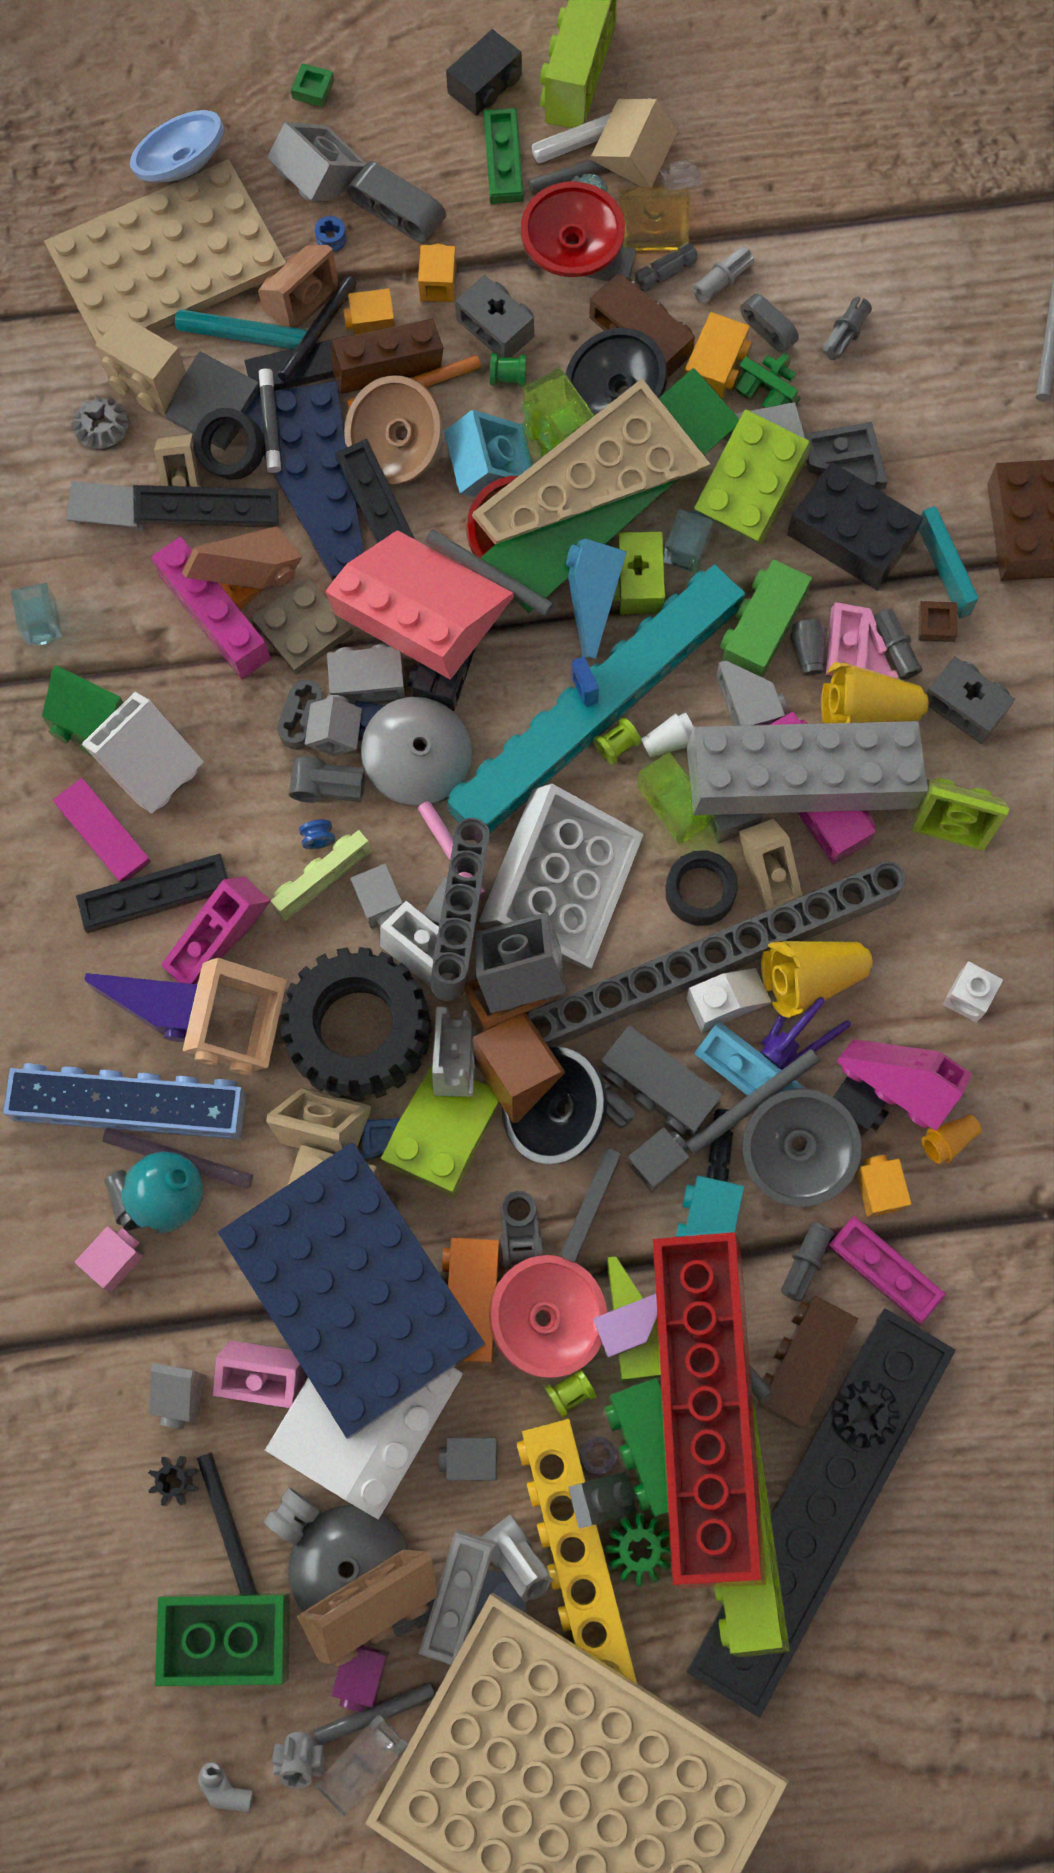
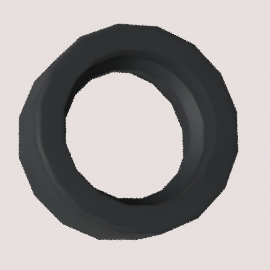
(204, 435)
(710, 861)

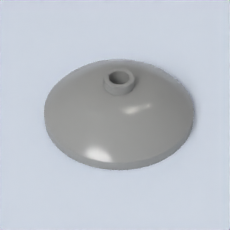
(409, 774)

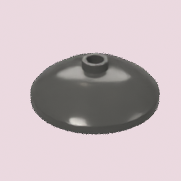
(818, 1168)
(337, 1537)

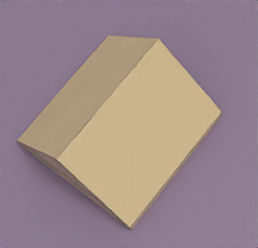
(635, 140)
(318, 1121)

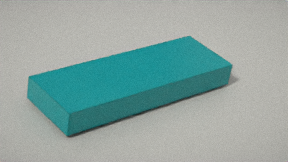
(947, 562)

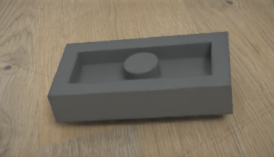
(602, 1499)

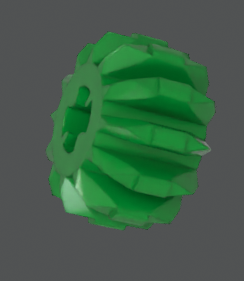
(642, 1564)

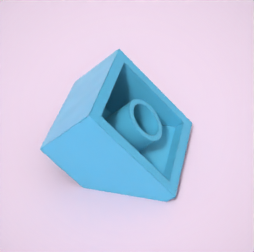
(485, 450)

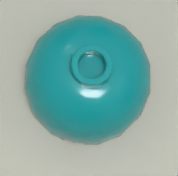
(162, 1191)

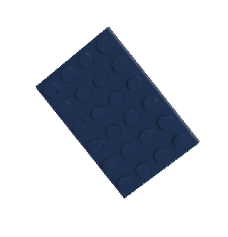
(351, 1290)

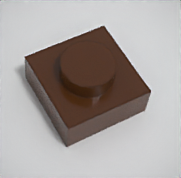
(937, 621)

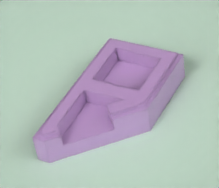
(627, 1325)

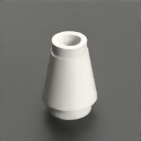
(669, 736)

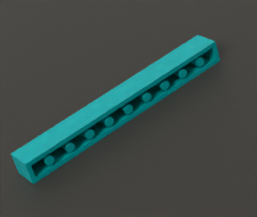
(622, 681)

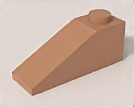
(246, 560)

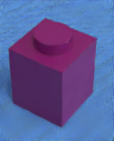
(360, 1679)

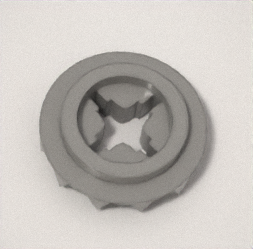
(106, 433)

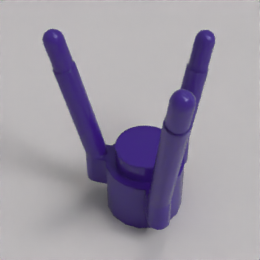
(783, 1048)

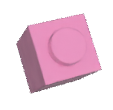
(110, 1257)

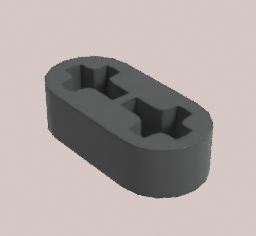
(769, 322)
(293, 712)

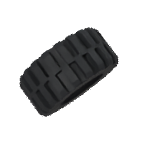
(344, 976)

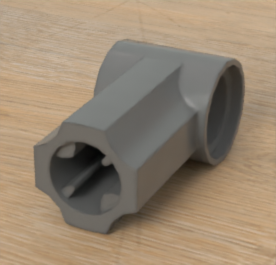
(316, 780)

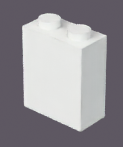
(143, 752)

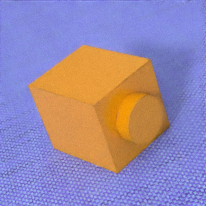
(437, 273)
(369, 311)
(882, 1186)

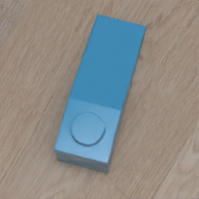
(592, 584)

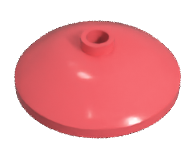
(568, 1300)

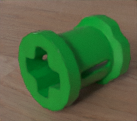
(508, 370)

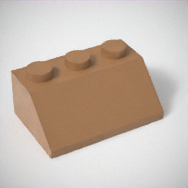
(370, 1606)

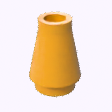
(950, 1138)

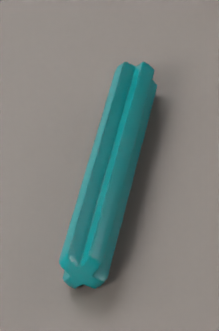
(238, 329)

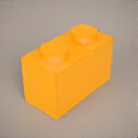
(719, 352)

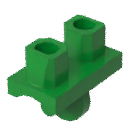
(755, 376)

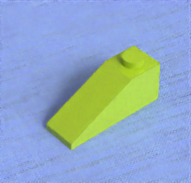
(643, 1360)

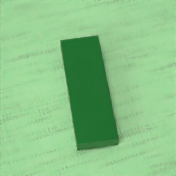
(503, 156)

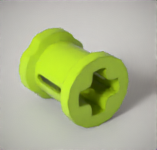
(617, 740)
(570, 1392)

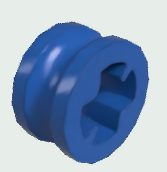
(334, 224)
(317, 834)

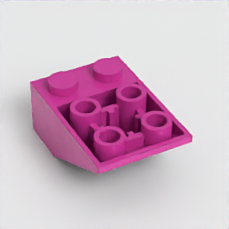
(913, 1078)

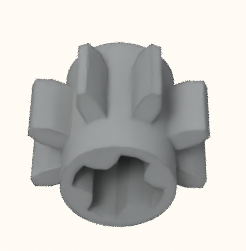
(298, 1760)

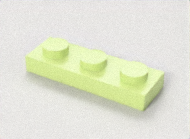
(320, 875)

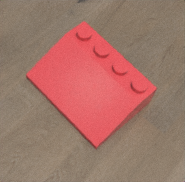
(418, 601)

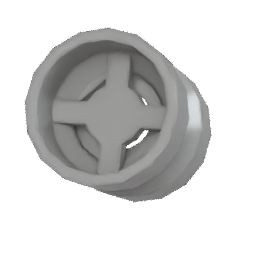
(292, 1516)

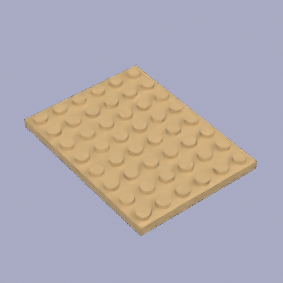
(566, 1768)

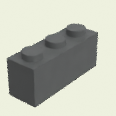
(659, 1082)

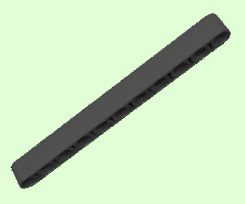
(725, 941)

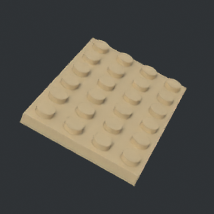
(167, 252)

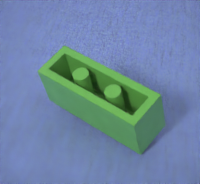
(765, 617)

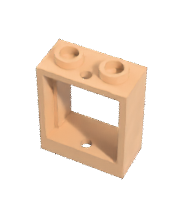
(270, 993)

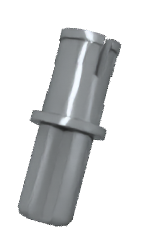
(722, 275)

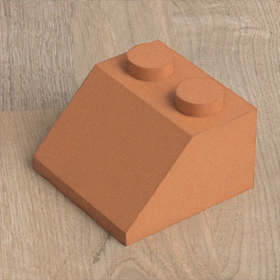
(300, 286)

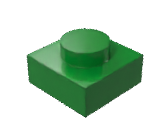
(312, 85)

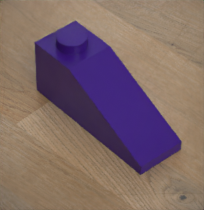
(156, 1003)

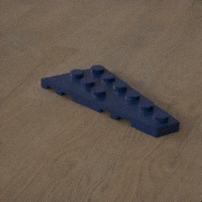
(310, 476)

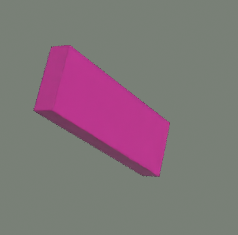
(101, 830)
(887, 1270)

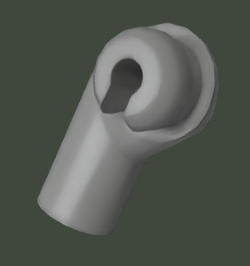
(220, 1792)

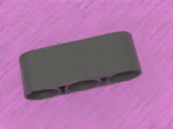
(396, 202)

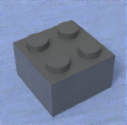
(519, 963)

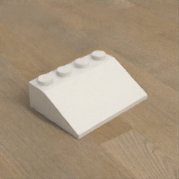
(567, 864)
(372, 1461)

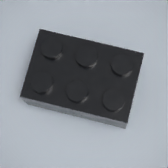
(854, 525)

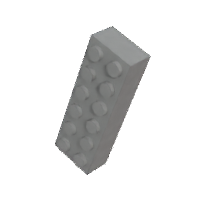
(806, 768)

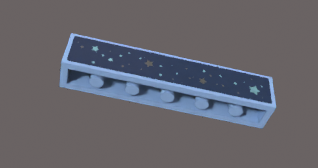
(124, 1102)

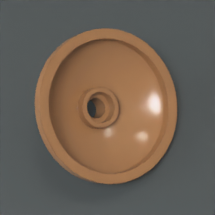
(382, 414)

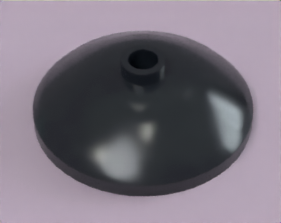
(613, 361)
(549, 1133)

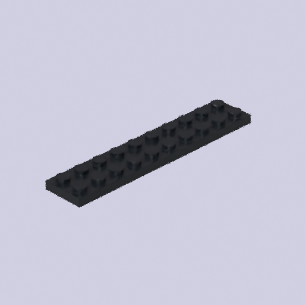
(829, 1504)

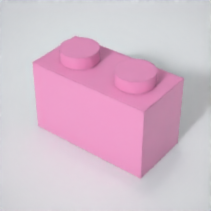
(258, 1374)

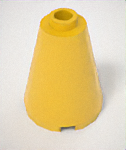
(869, 696)
(811, 969)

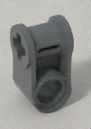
(520, 1233)

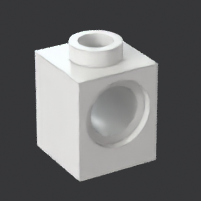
(972, 992)

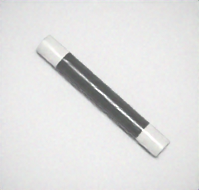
(269, 420)

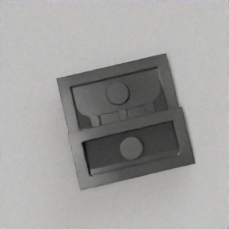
(206, 388)

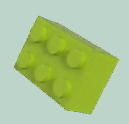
(753, 476)

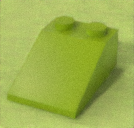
(959, 814)
(440, 1135)

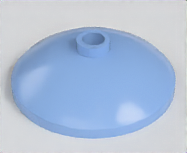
(178, 147)

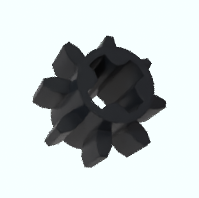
(163, 1486)

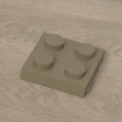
(301, 625)

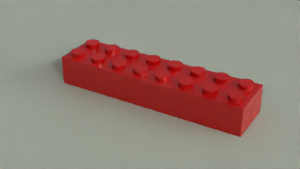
(708, 1413)

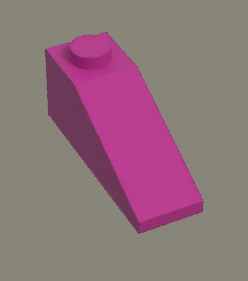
(216, 928)

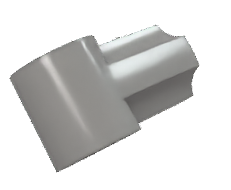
(518, 1560)

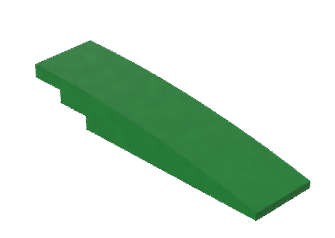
(541, 555)

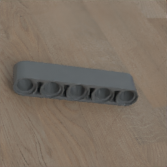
(456, 923)

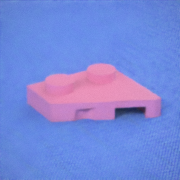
(856, 640)

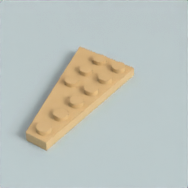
(609, 458)

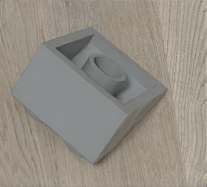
(314, 160)

